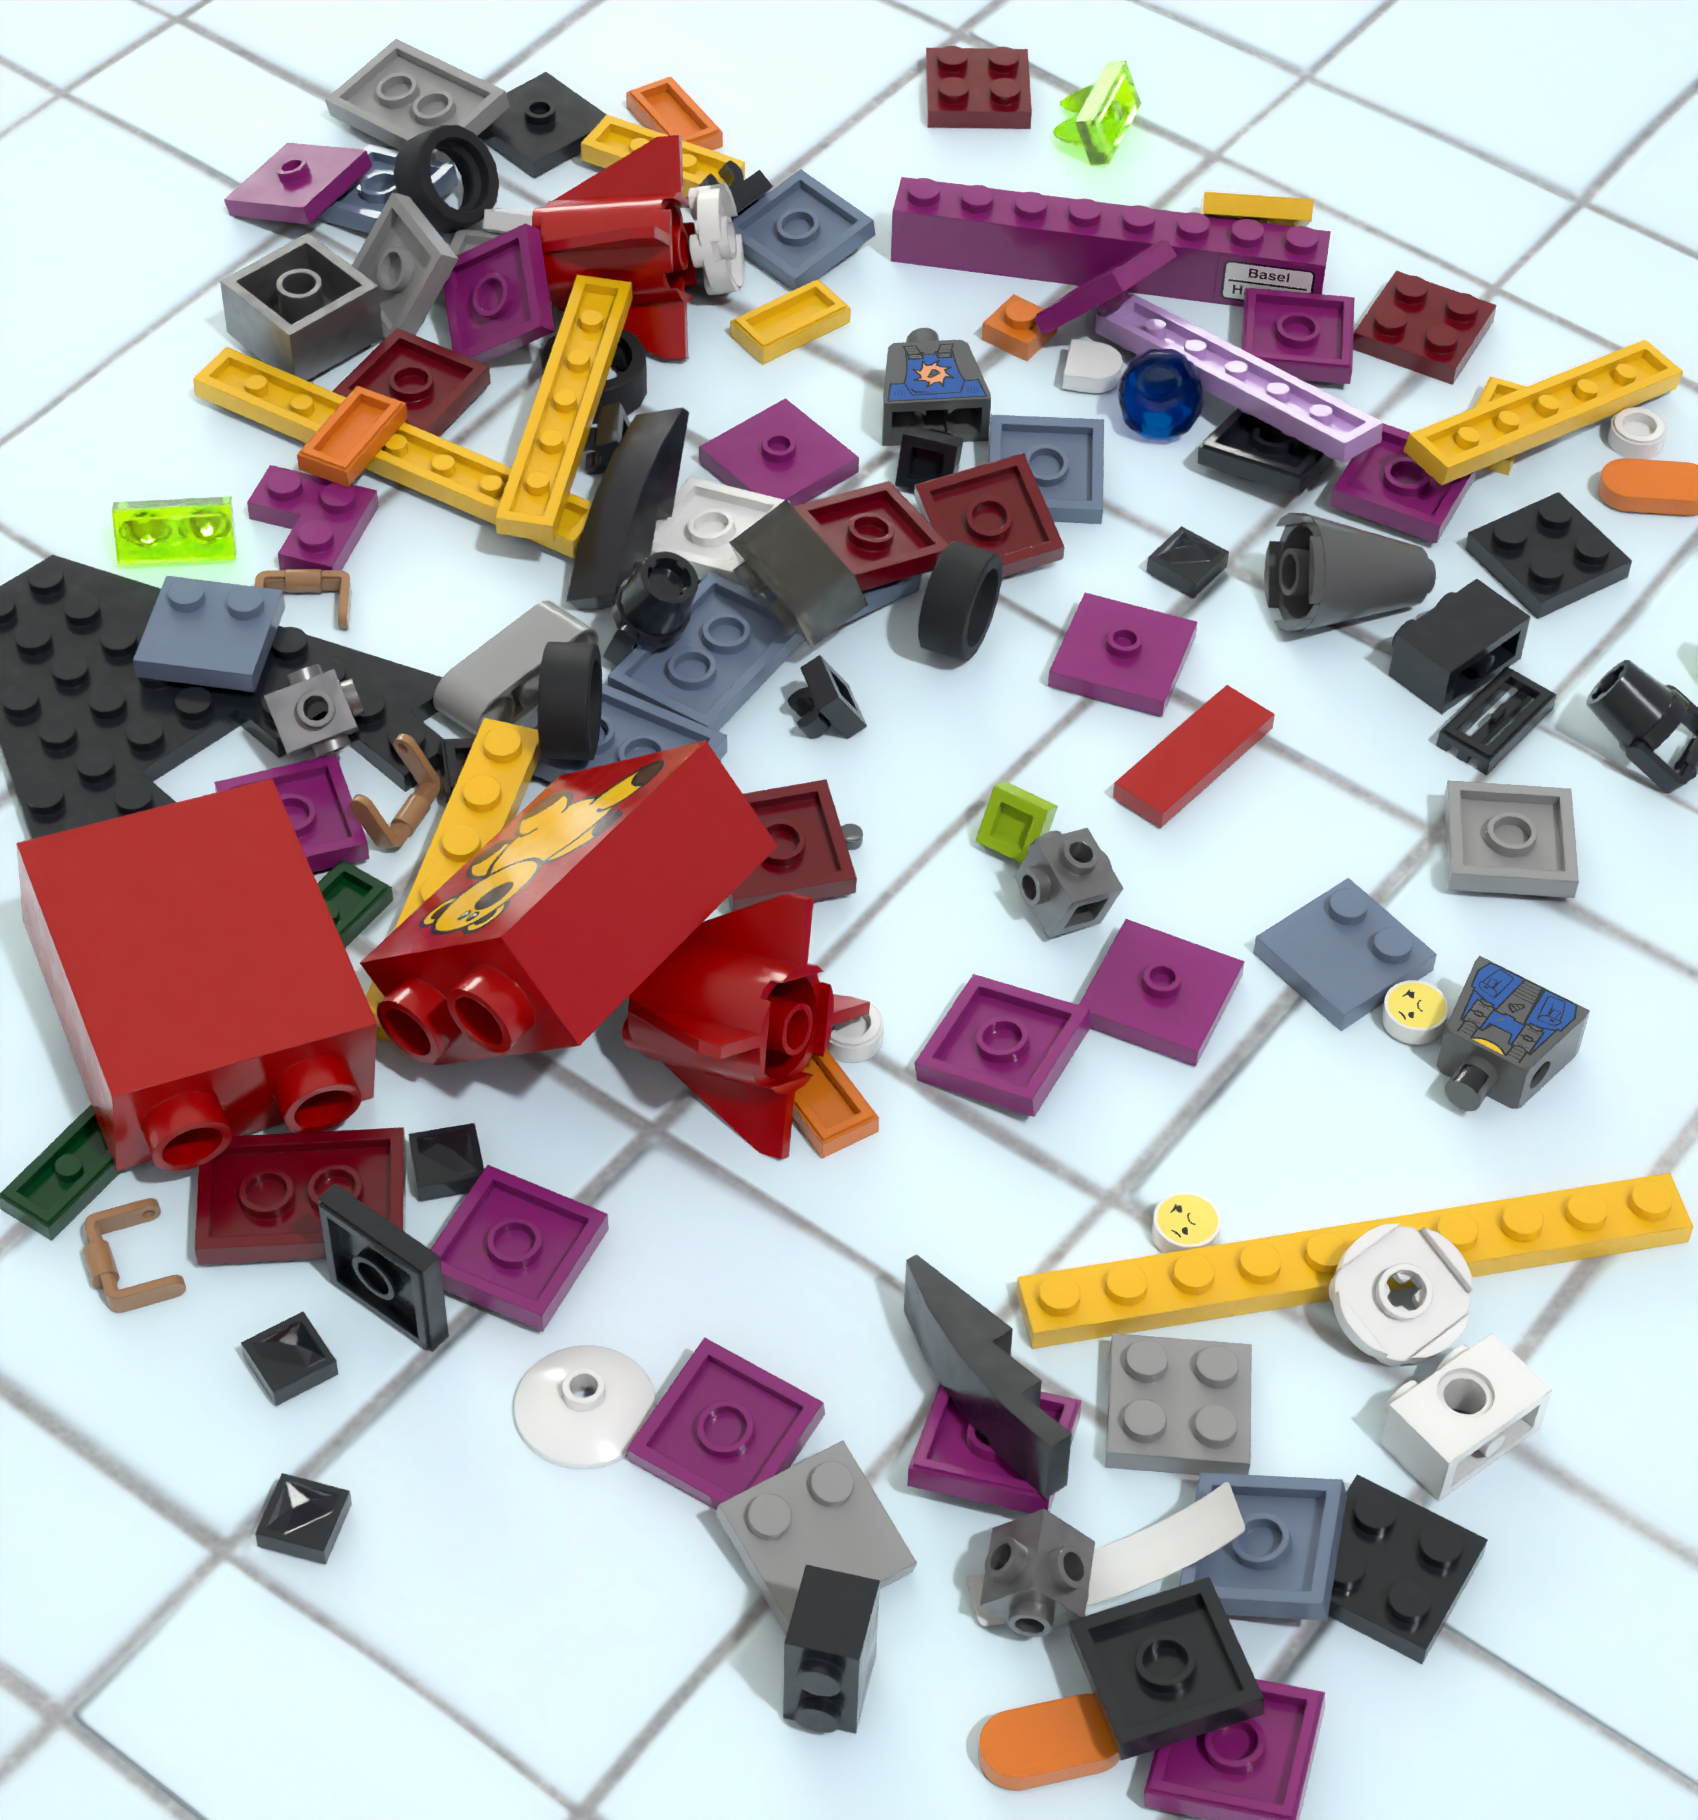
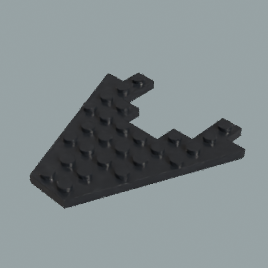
(94, 737)

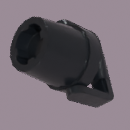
(652, 605)
(1642, 716)

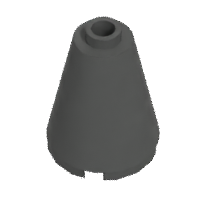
(1340, 573)

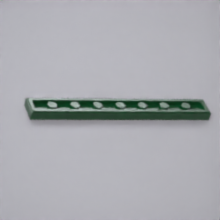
(78, 1160)

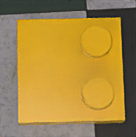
(1260, 208)

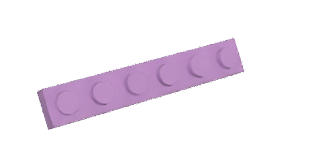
(1245, 380)

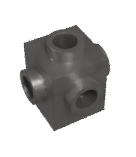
(291, 705)
(1067, 881)
(1037, 1573)

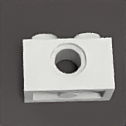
(1449, 1447)

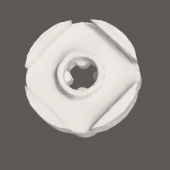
(716, 244)
(1393, 1332)

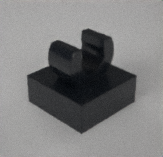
(745, 191)
(605, 438)
(926, 456)
(828, 699)

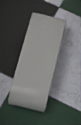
(504, 673)

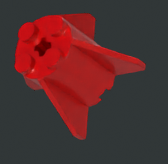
(628, 230)
(742, 1016)

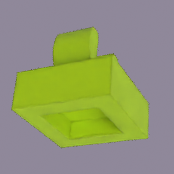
(1014, 820)

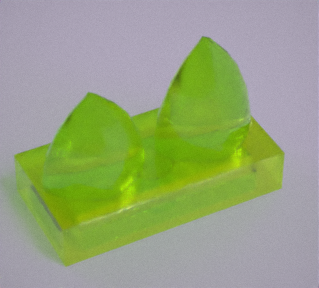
(1102, 113)
(174, 530)

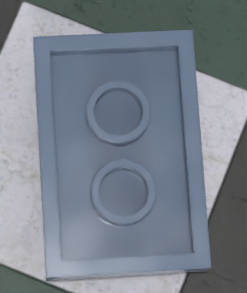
(717, 660)
(629, 731)

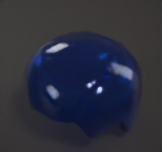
(1160, 394)

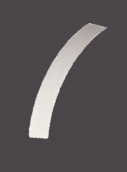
(1150, 1552)

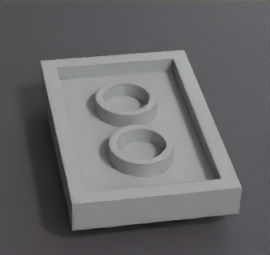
(414, 92)

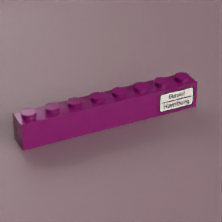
(1079, 238)

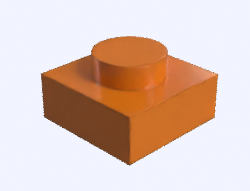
(1014, 328)

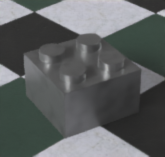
(302, 308)

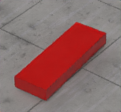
(1193, 756)

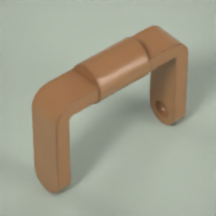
(311, 582)
(413, 809)
(102, 1263)

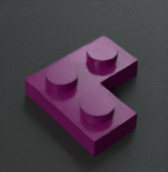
(321, 513)

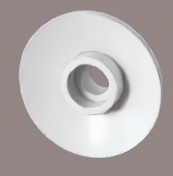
(588, 1429)

